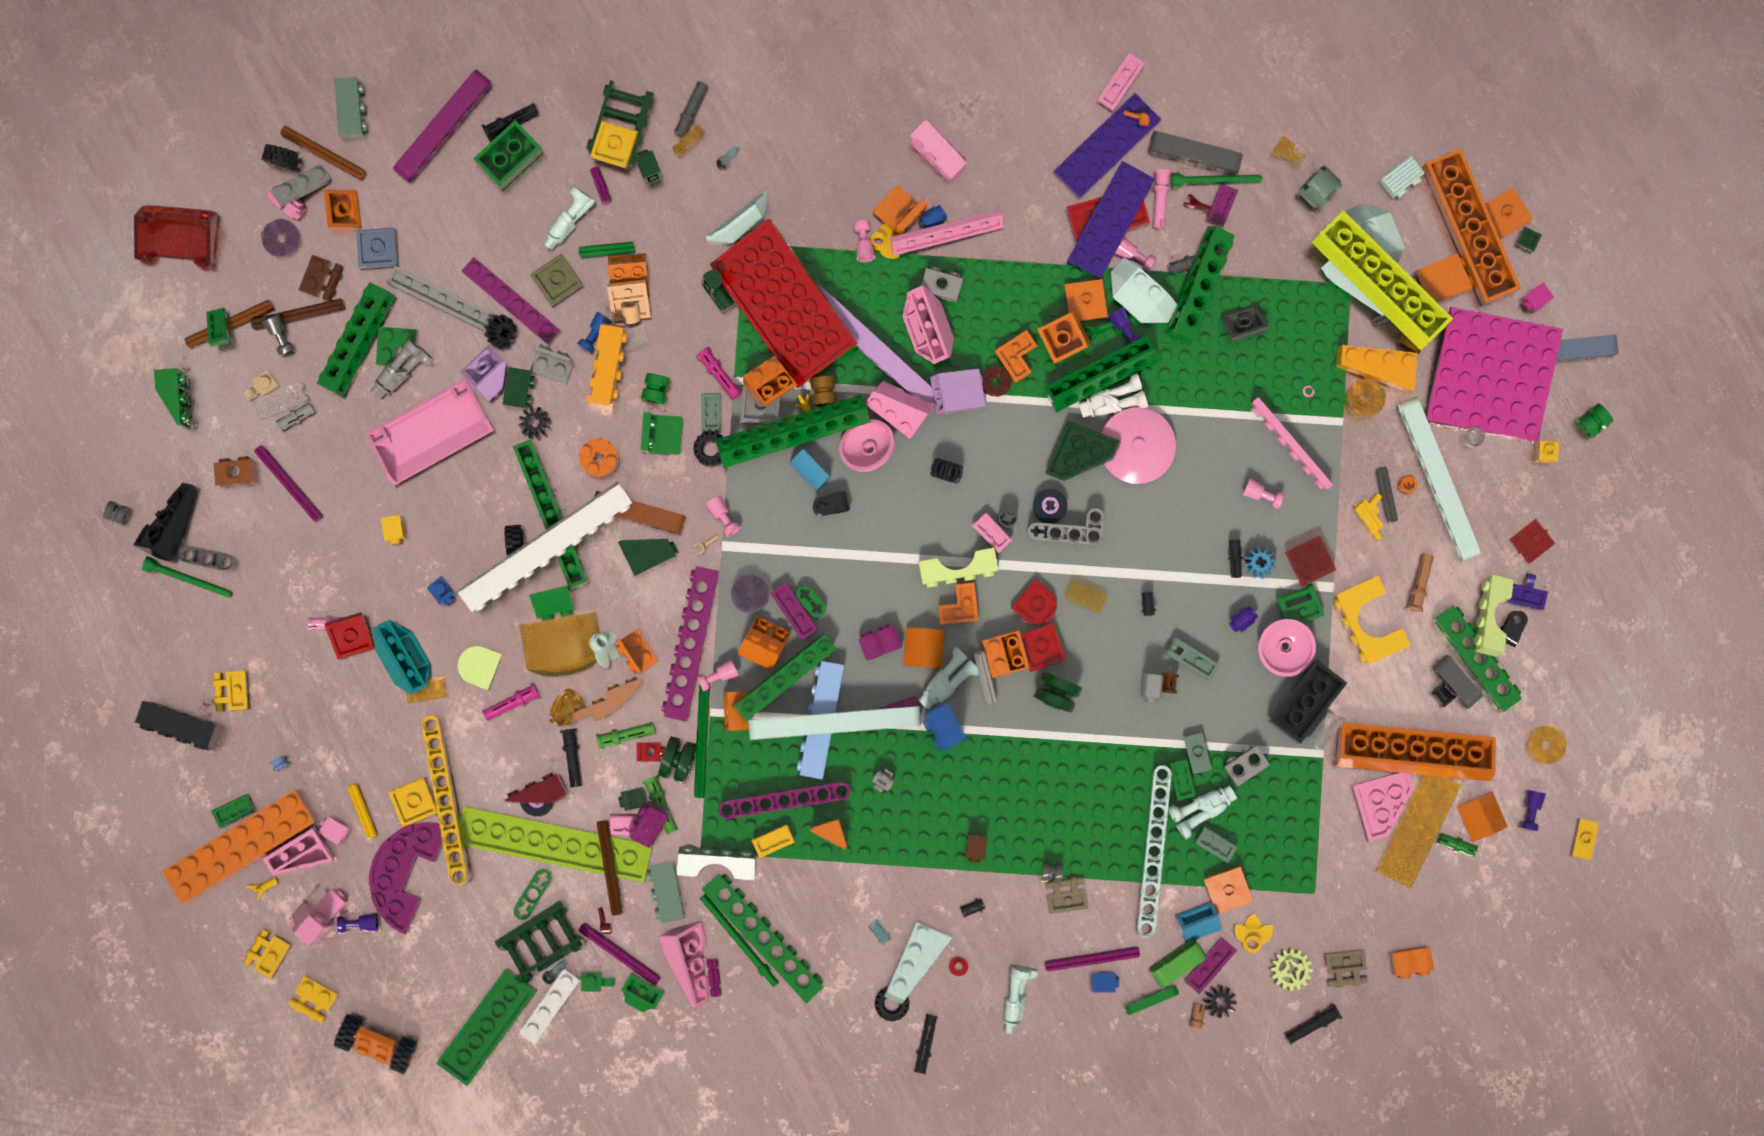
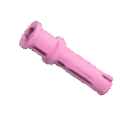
(1161, 188)

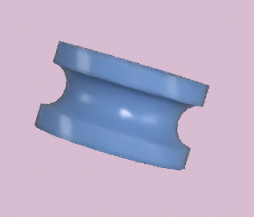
(279, 763)

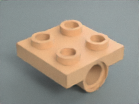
(629, 301)

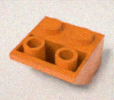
(768, 381)
(764, 643)
(1005, 654)

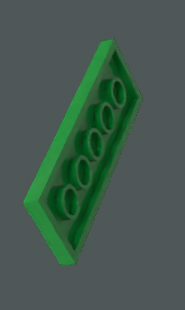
(486, 1027)

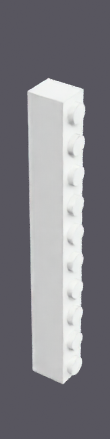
(545, 546)

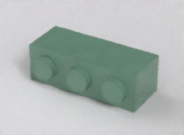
(350, 107)
(666, 892)

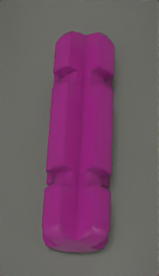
(600, 184)
(713, 977)

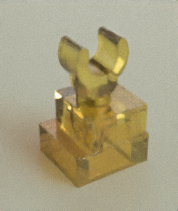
(1284, 149)

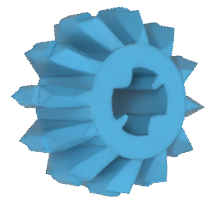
(1263, 557)

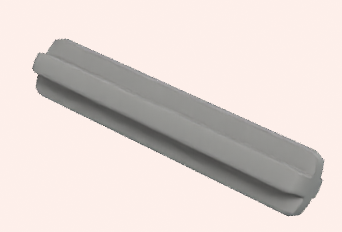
(985, 677)

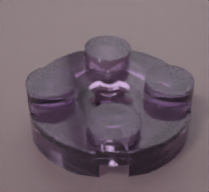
(280, 249)
(740, 589)

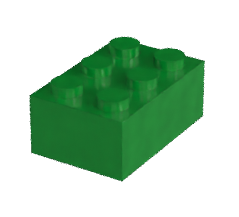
(508, 155)

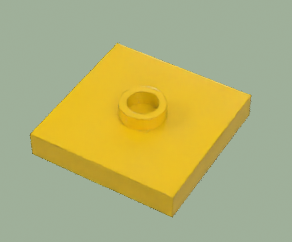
(614, 144)
(413, 802)

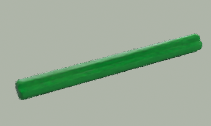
(701, 749)

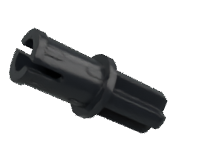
(1235, 558)

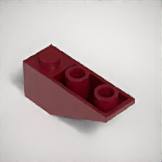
(546, 791)

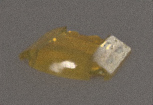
(559, 645)

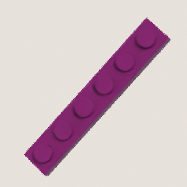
(511, 301)

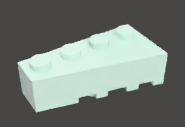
(918, 956)

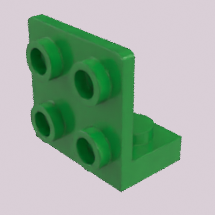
(661, 434)

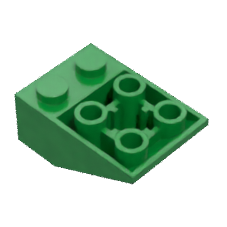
(171, 388)

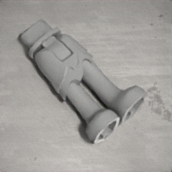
(395, 373)

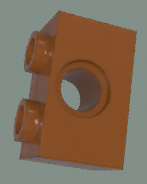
(246, 474)

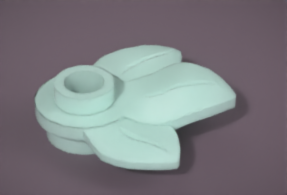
(604, 648)

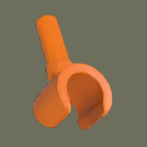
(1143, 117)

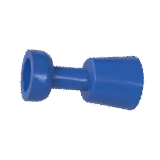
(595, 325)

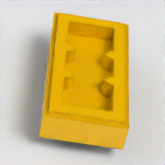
(1585, 839)
(773, 841)

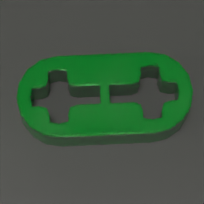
(807, 604)

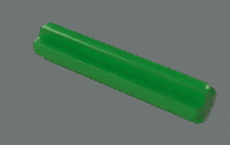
(606, 249)

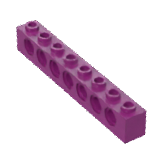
(682, 711)

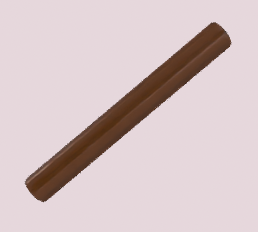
(302, 312)
(609, 868)

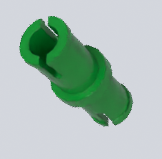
(1457, 844)

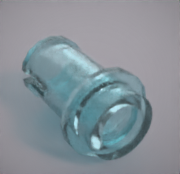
(880, 933)

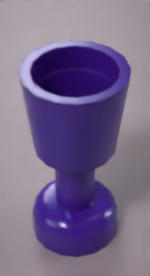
(1120, 321)
(1534, 802)
(365, 923)

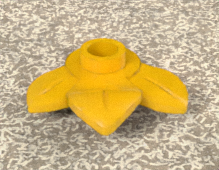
(883, 234)
(1253, 930)

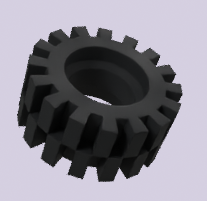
(279, 156)
(698, 448)
(513, 538)
(886, 1014)

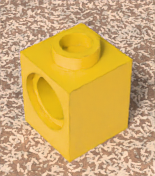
(1546, 451)
(393, 529)

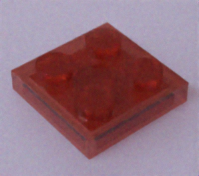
(1310, 561)

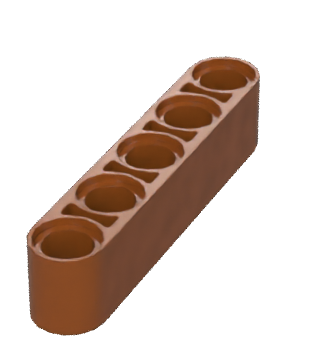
(652, 517)

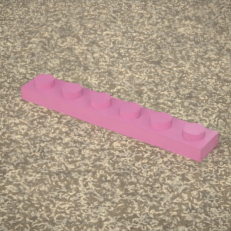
(947, 232)
(1296, 450)

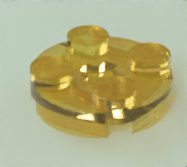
(564, 707)
(1558, 745)

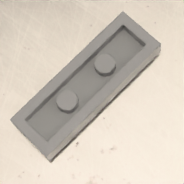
(300, 185)

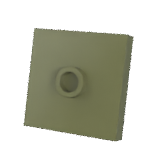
(556, 279)

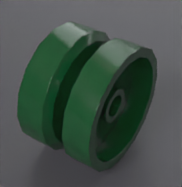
(1057, 692)
(679, 760)

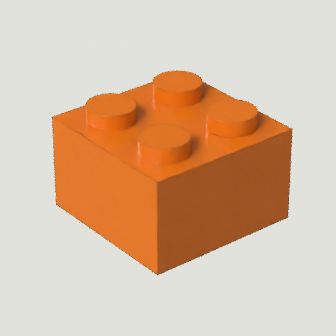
(1064, 337)

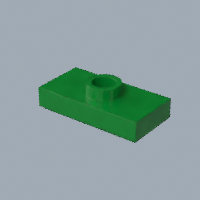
(217, 327)
(1182, 779)
(233, 811)

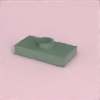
(711, 412)
(1197, 753)
(1215, 844)

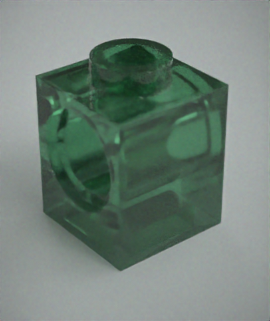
(633, 798)

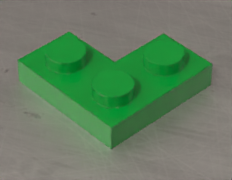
(389, 340)

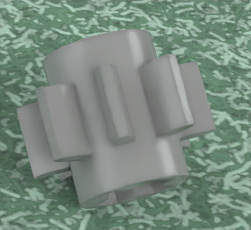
(883, 780)

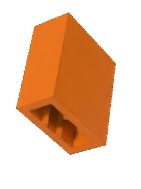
(1445, 278)

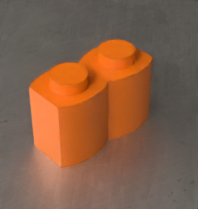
(1412, 961)

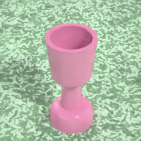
(864, 247)
(1128, 250)
(1256, 490)
(719, 511)
(724, 671)

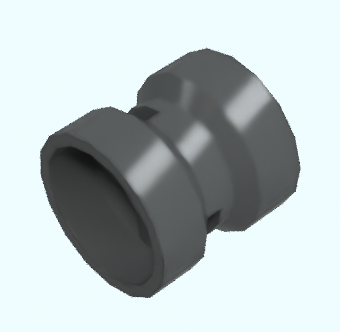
(116, 512)
(1007, 518)
(1052, 872)

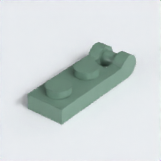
(1192, 659)

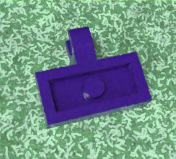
(1528, 595)

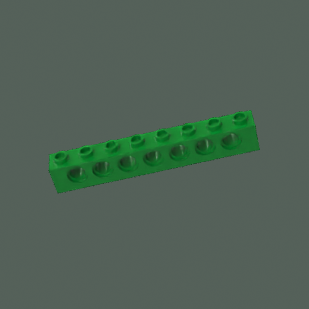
(792, 431)
(548, 509)
(806, 991)

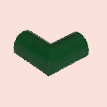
(712, 284)

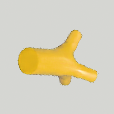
(805, 405)
(262, 887)

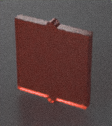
(1532, 541)

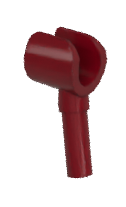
(1195, 203)
(605, 928)

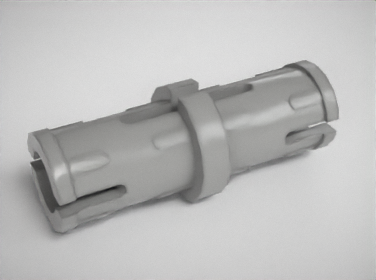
(295, 416)

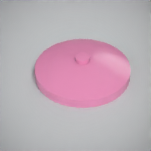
(1145, 445)

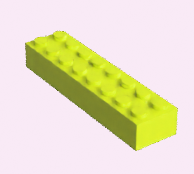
(1382, 280)

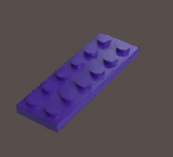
(1105, 147)
(1111, 219)

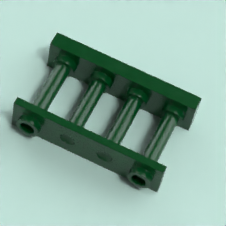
(639, 120)
(524, 933)

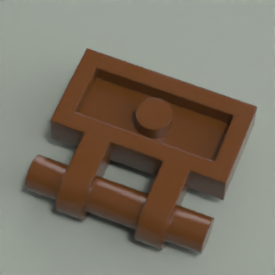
(315, 275)

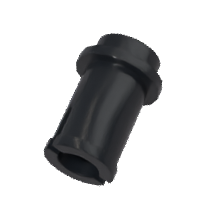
(1148, 604)
(973, 907)

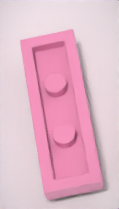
(1121, 82)

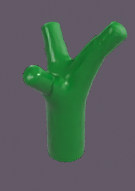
(1096, 329)

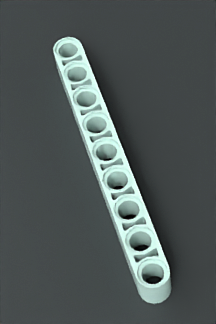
(1439, 479)
(834, 723)
(1157, 860)

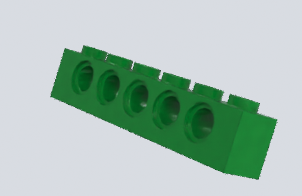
(1192, 289)
(364, 336)
(1101, 373)
(1478, 670)
(783, 677)

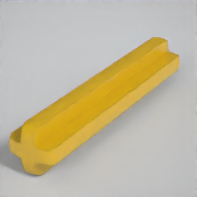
(362, 811)

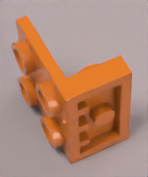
(899, 210)
(628, 268)
(637, 651)

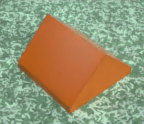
(341, 209)
(924, 648)
(1482, 816)
(832, 832)

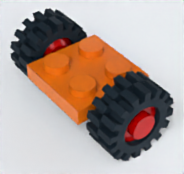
(375, 1045)

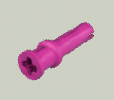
(714, 366)
(520, 698)

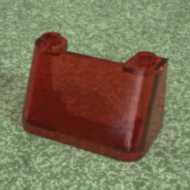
(174, 234)

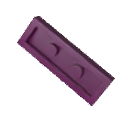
(793, 611)
(1210, 967)

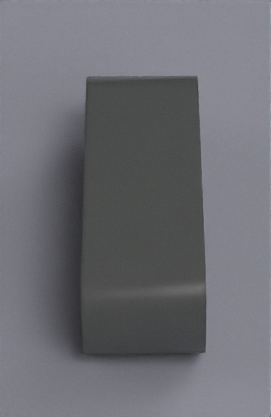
(199, 553)
(1457, 681)

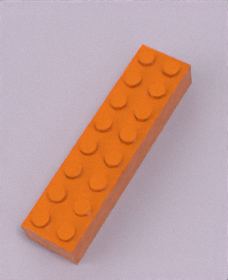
(1471, 226)
(1416, 751)
(239, 846)

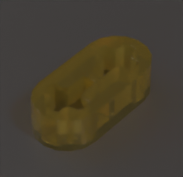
(688, 140)

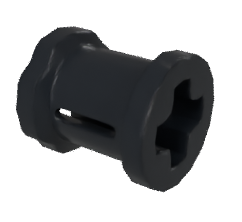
(1443, 694)

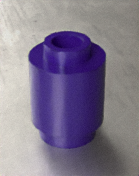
(1243, 619)

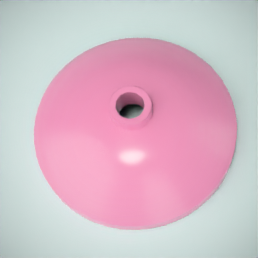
(859, 441)
(1296, 656)

